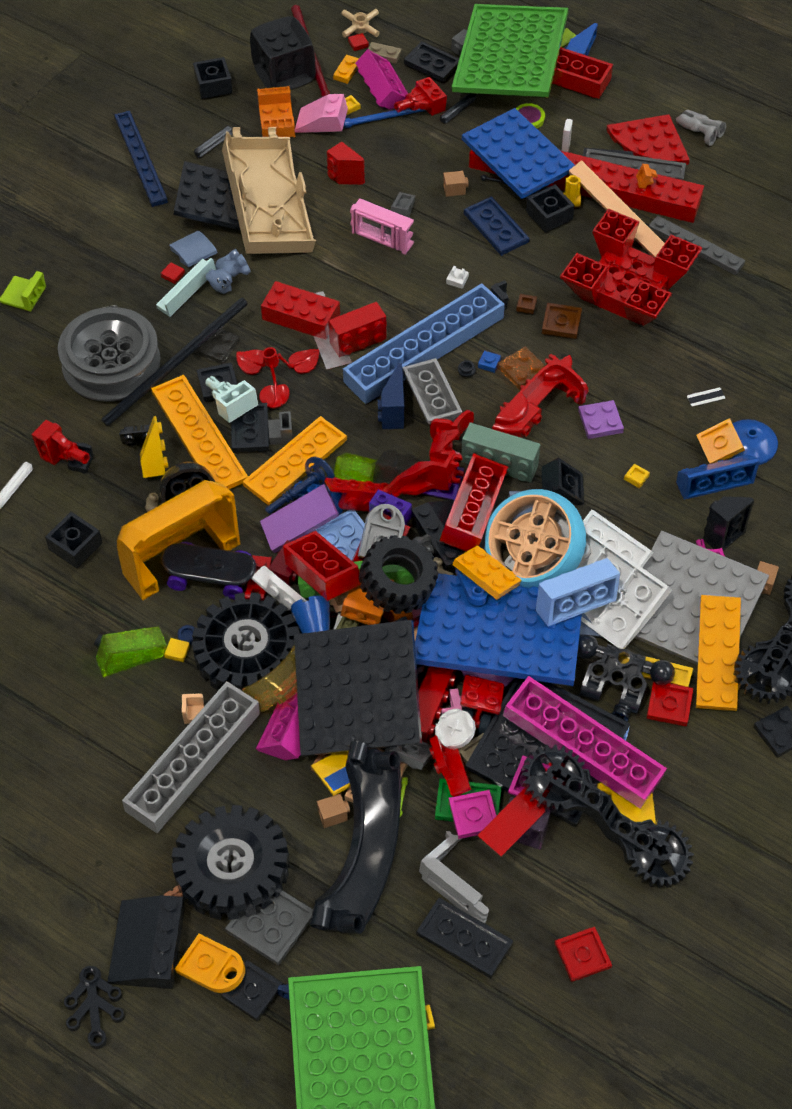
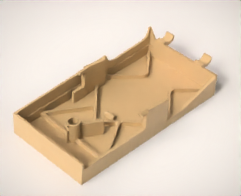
(267, 194)

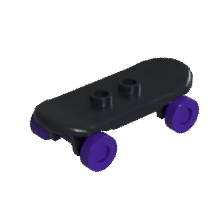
(207, 565)

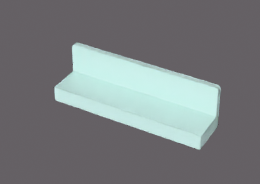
(185, 287)

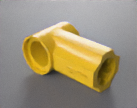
(572, 190)

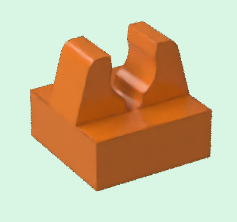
(645, 176)

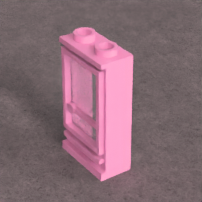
(381, 225)

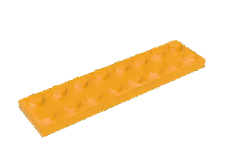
(198, 431)

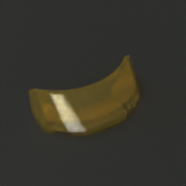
(275, 686)

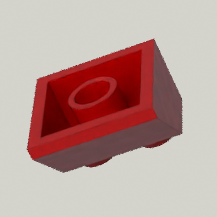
(345, 165)

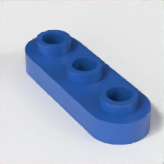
(473, 592)

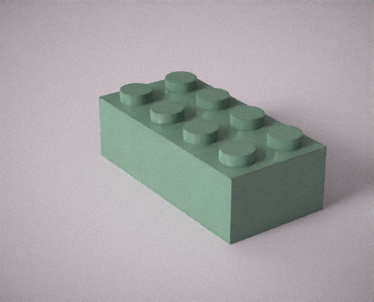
(512, 451)

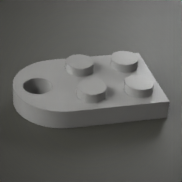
(378, 527)

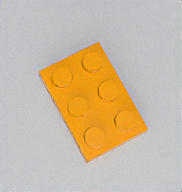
(487, 572)

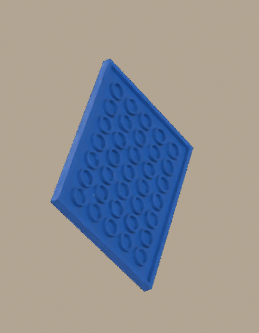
(496, 637)

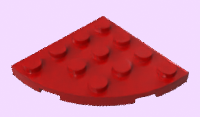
(650, 138)

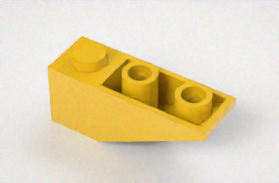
(151, 454)

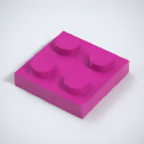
(472, 813)

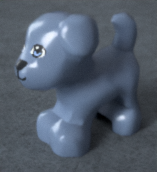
(226, 268)

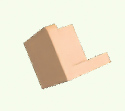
(191, 706)

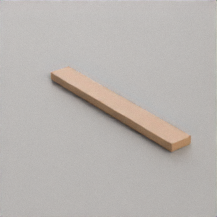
(610, 200)

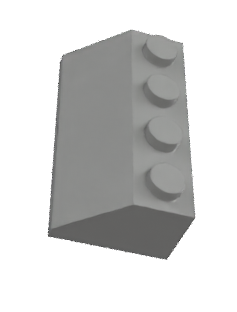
(432, 391)

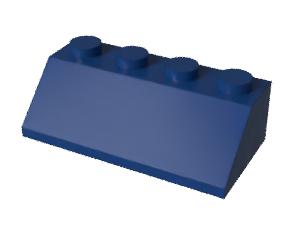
(717, 476)

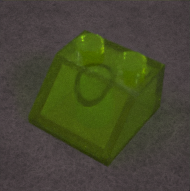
(354, 467)

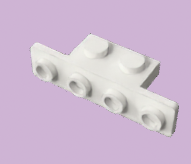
(276, 587)

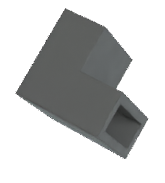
(280, 429)

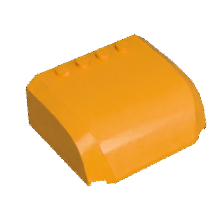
(202, 506)

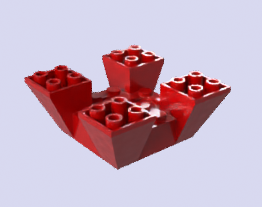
(626, 278)

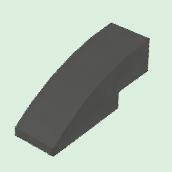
(403, 204)

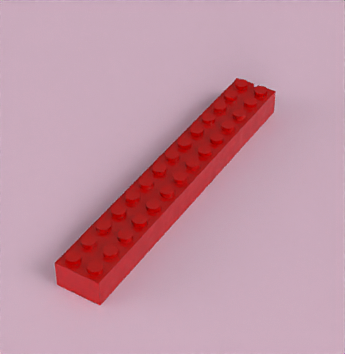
(664, 197)

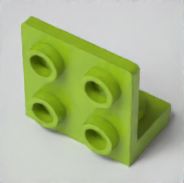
(24, 292)

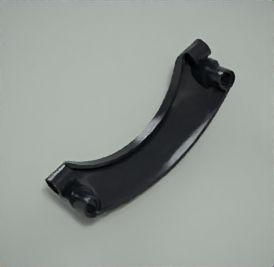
(377, 804)

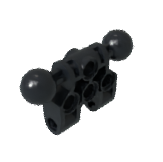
(661, 672)

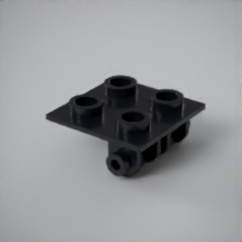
(131, 437)

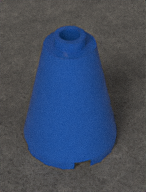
(312, 614)

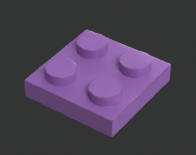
(600, 419)

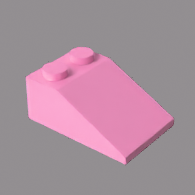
(323, 115)

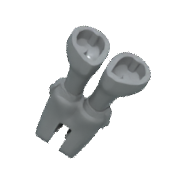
(698, 122)

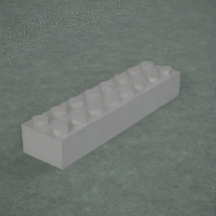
(191, 757)

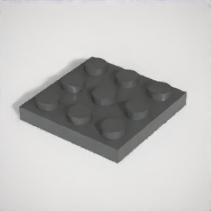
(274, 929)

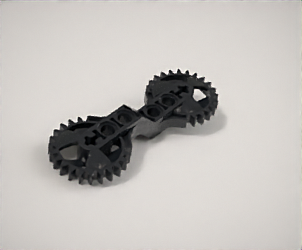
(753, 661)
(607, 816)

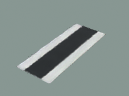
(706, 396)

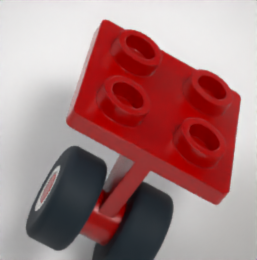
(482, 696)

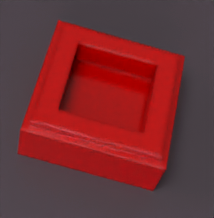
(358, 42)
(172, 273)

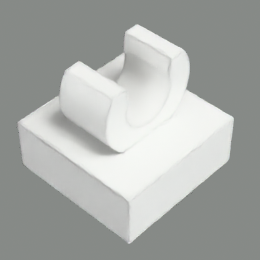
(457, 277)

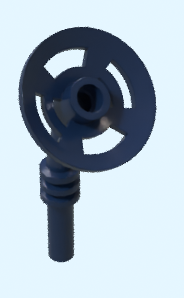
(313, 477)

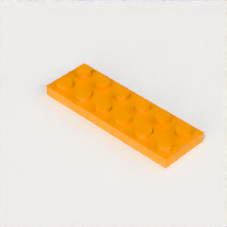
(288, 464)
(718, 652)

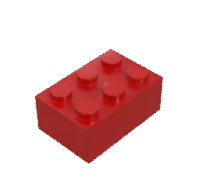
(357, 329)

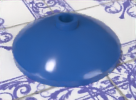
(756, 439)

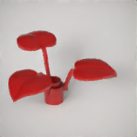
(277, 395)

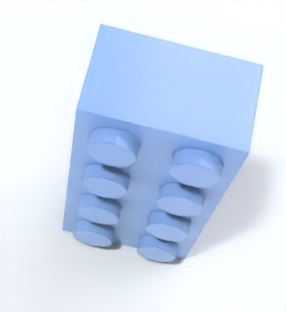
(577, 591)

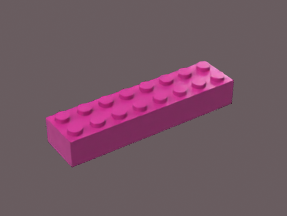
(604, 752)

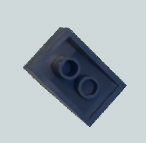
(392, 401)

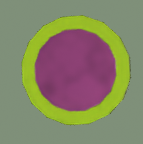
(532, 113)

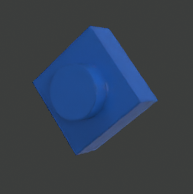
(489, 361)

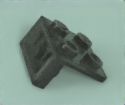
(391, 465)

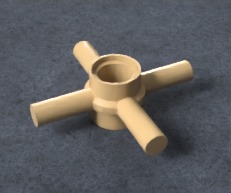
(360, 23)

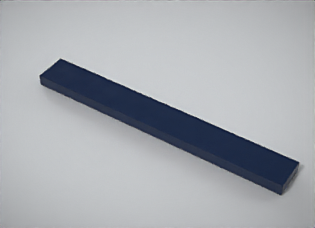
(141, 159)

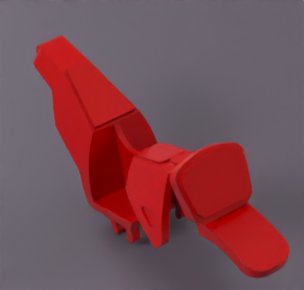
(443, 464)

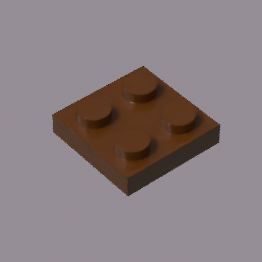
(561, 320)

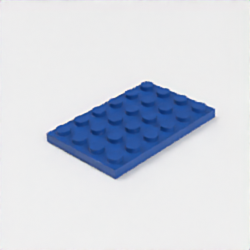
(518, 153)

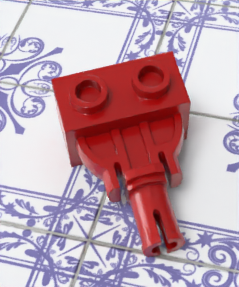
(424, 96)
(54, 446)

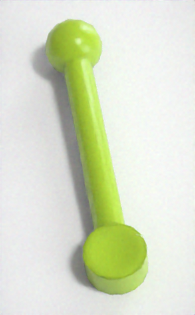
(404, 784)

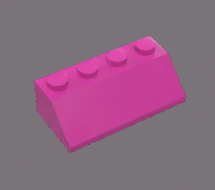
(381, 79)
(282, 732)

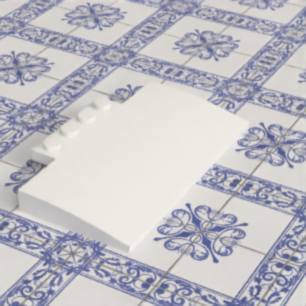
(638, 590)

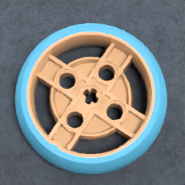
(544, 507)

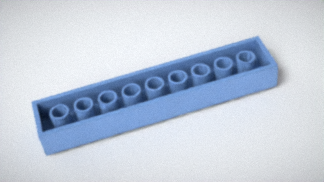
(424, 341)

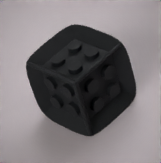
(283, 53)

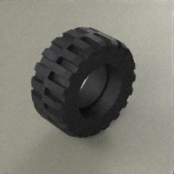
(408, 555)

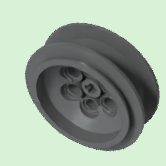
(108, 353)

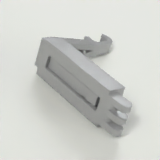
(450, 884)

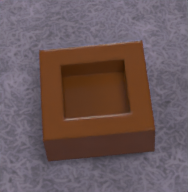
(526, 303)

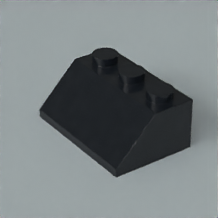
(727, 521)

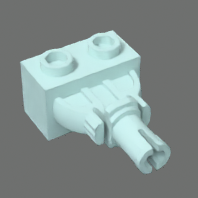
(232, 399)

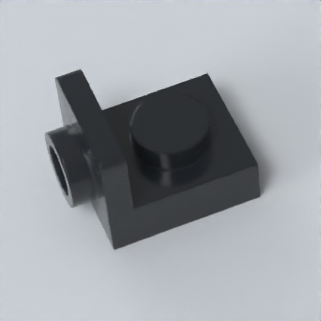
(499, 291)
(78, 466)

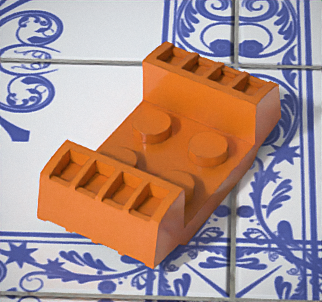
(276, 111)

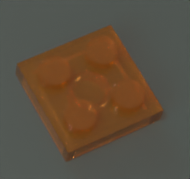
(520, 366)

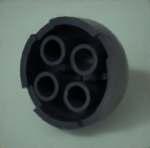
(174, 478)

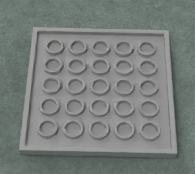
(693, 573)

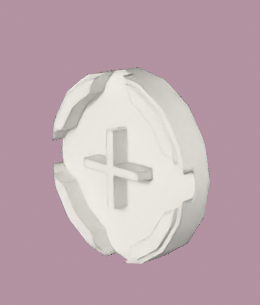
(455, 728)

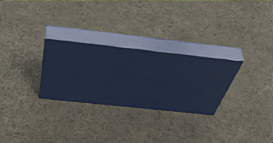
(496, 226)

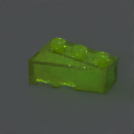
(129, 649)

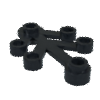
(93, 1003)

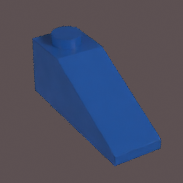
(583, 41)

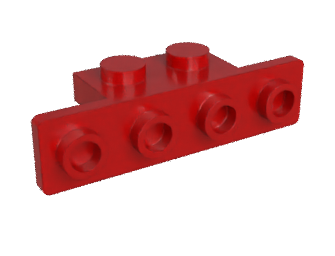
(355, 493)
(451, 766)

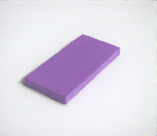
(299, 518)

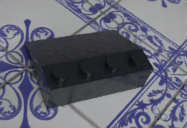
(431, 520)
(147, 942)

